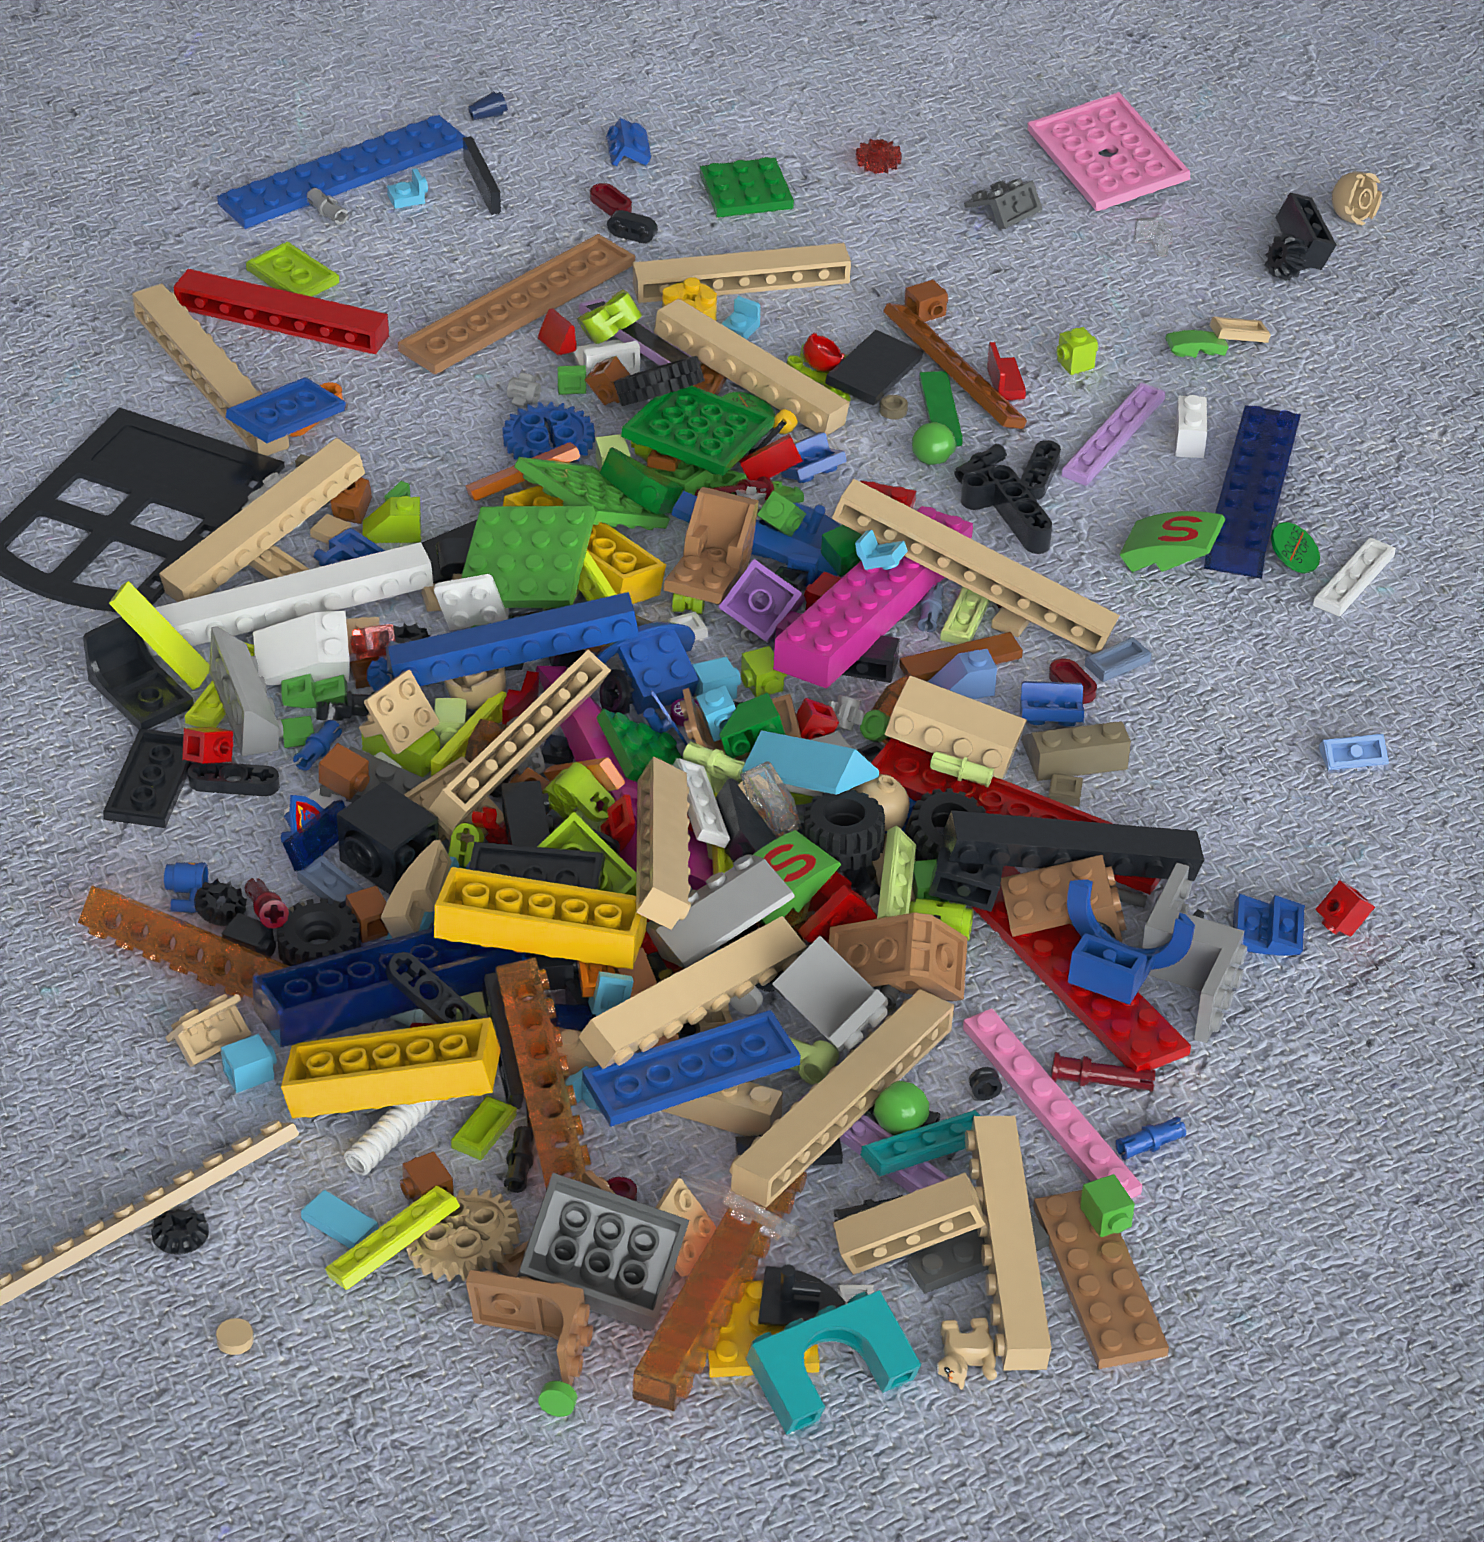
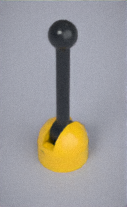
(779, 427)

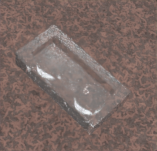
(772, 1224)

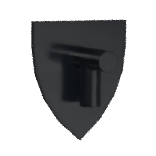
(793, 1296)

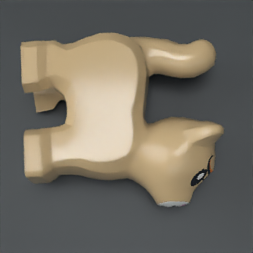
(966, 1349)

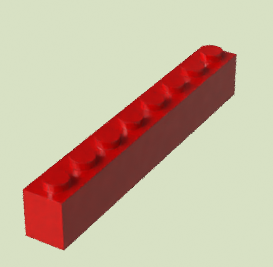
(282, 311)

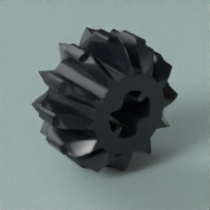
(1286, 256)

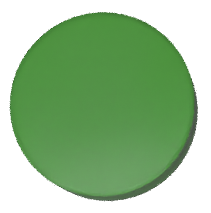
(875, 725)
(557, 1398)

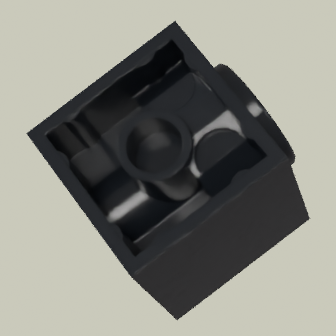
(384, 835)

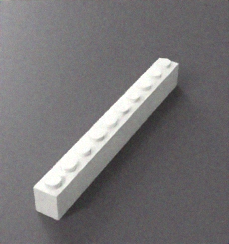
(300, 593)

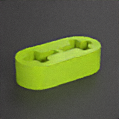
(457, 846)

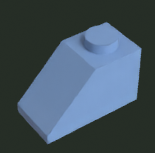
(969, 674)

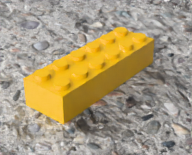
(619, 559)
(539, 918)
(391, 1068)

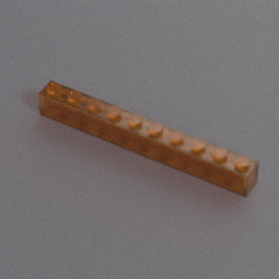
(705, 1306)

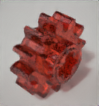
(878, 156)

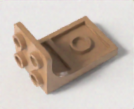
(698, 731)
(1039, 897)
(537, 1309)

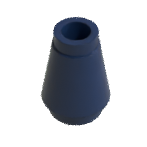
(488, 106)

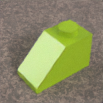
(395, 521)

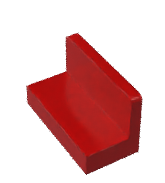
(1005, 375)

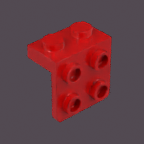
(841, 909)

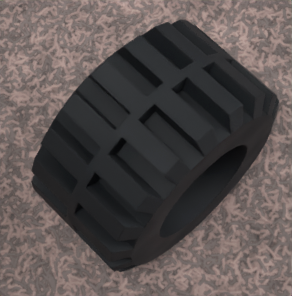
(934, 812)
(846, 827)

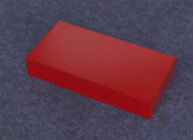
(771, 459)

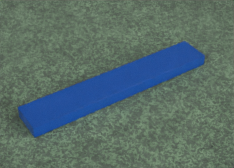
(766, 540)

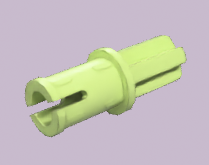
(961, 768)

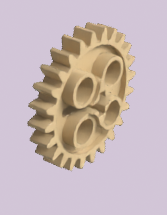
(467, 1237)

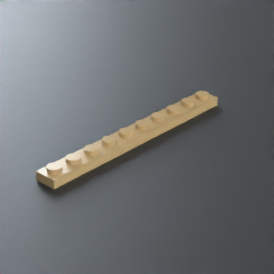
(155, 1202)

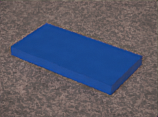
(285, 410)

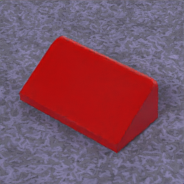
(557, 333)

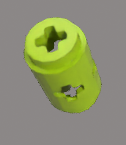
(952, 914)

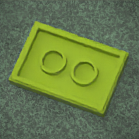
(292, 271)

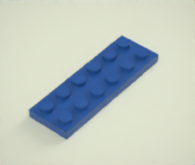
(691, 1068)

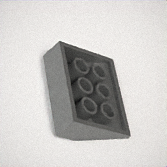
(607, 1247)

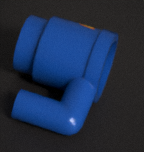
(185, 878)

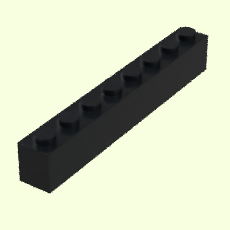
(527, 825)
(1052, 842)

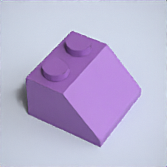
(761, 600)

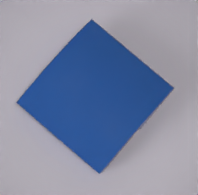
(1271, 926)

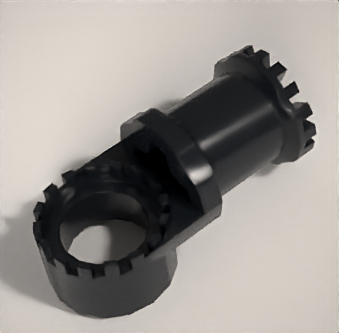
(352, 706)

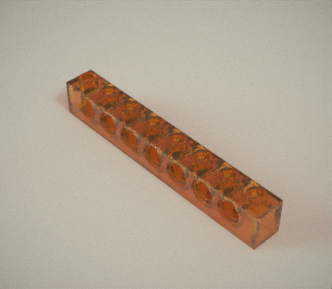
(101, 914)
(516, 983)

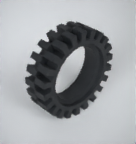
(659, 381)

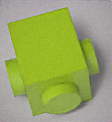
(1077, 350)
(758, 672)

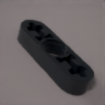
(1039, 461)
(263, 778)

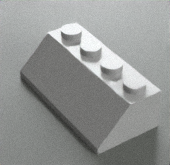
(243, 695)
(721, 910)

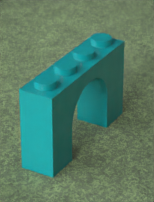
(861, 1324)

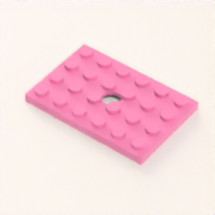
(1112, 124)

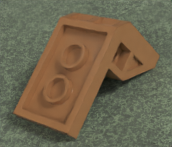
(715, 546)
(906, 953)

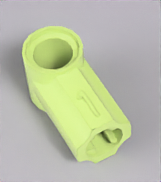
(815, 1060)

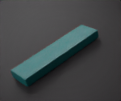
(918, 1144)

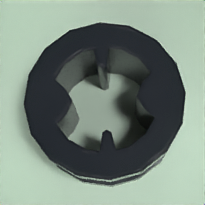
(985, 1083)

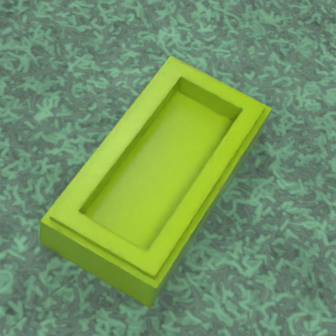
(483, 1128)

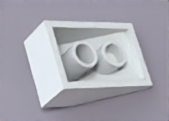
(303, 646)

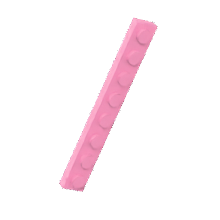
(1047, 1100)

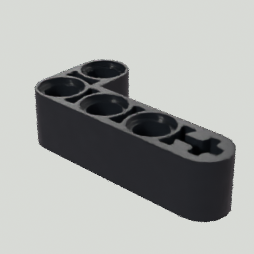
(1006, 492)

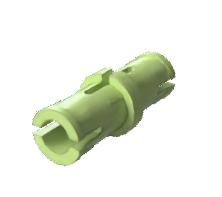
(713, 760)

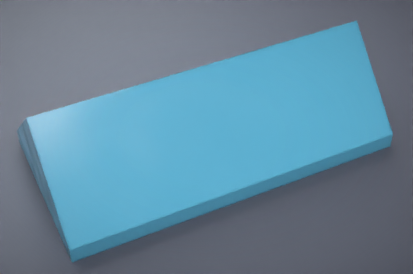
(811, 763)

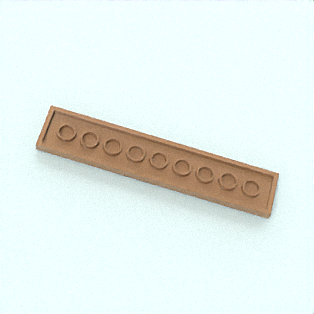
(515, 304)

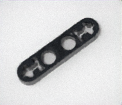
(445, 995)

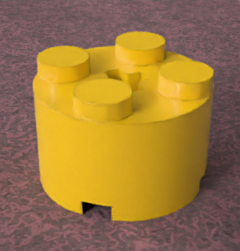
(693, 293)

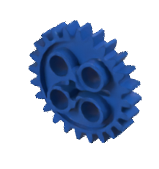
(529, 437)

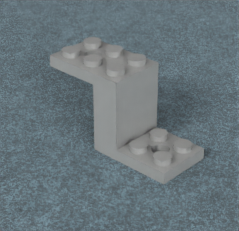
(1211, 960)
(831, 995)

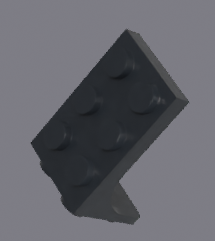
(130, 677)

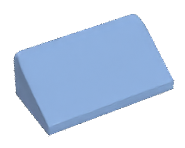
(1354, 752)

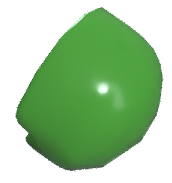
(933, 443)
(901, 1108)

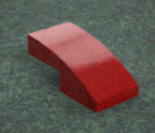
(518, 701)
(620, 822)

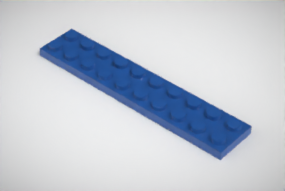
(341, 170)

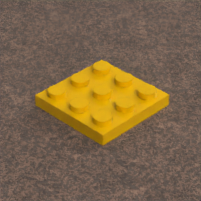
(736, 1338)

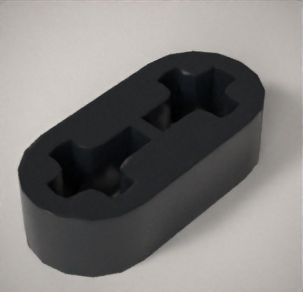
(633, 226)

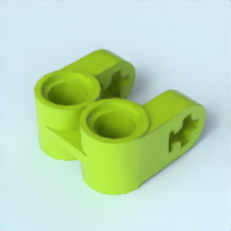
(608, 319)
(574, 789)

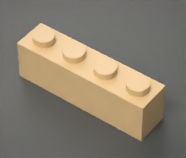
(909, 1223)

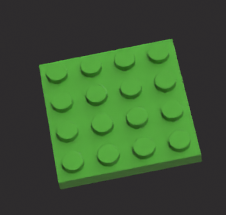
(587, 487)
(531, 552)

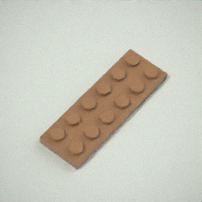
(1101, 1285)

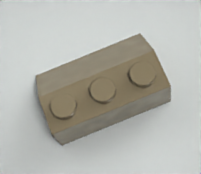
(1078, 750)

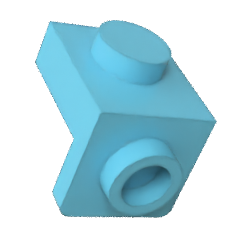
(880, 555)

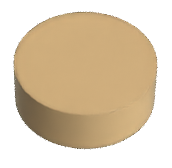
(234, 1336)

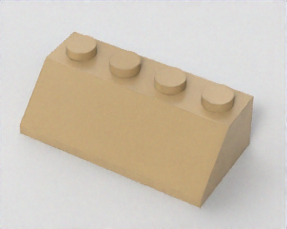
(955, 725)

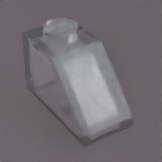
(771, 799)

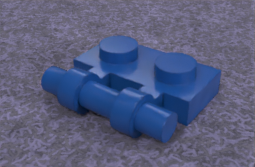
(346, 546)

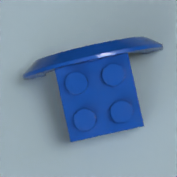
(656, 663)
(1107, 964)

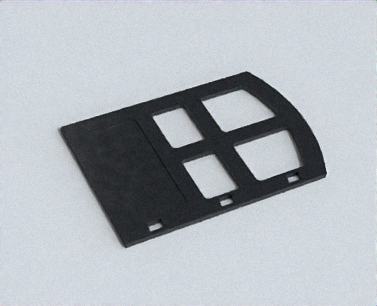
(151, 465)

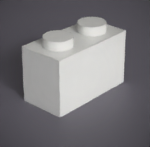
(1191, 426)

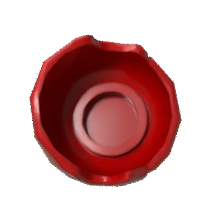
(821, 353)

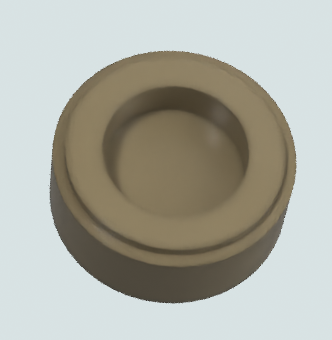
(893, 407)

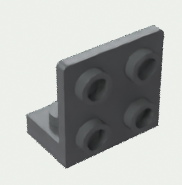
(1009, 201)

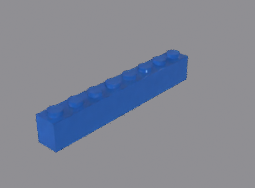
(516, 640)

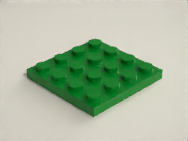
(698, 428)

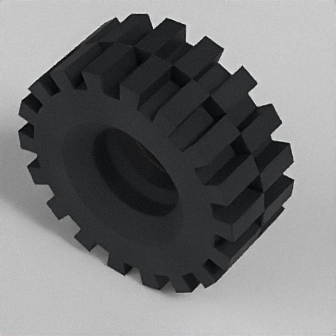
(313, 923)

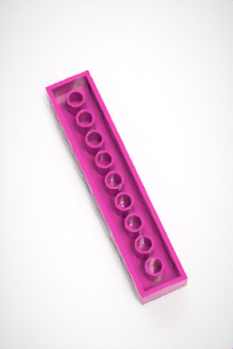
(855, 614)

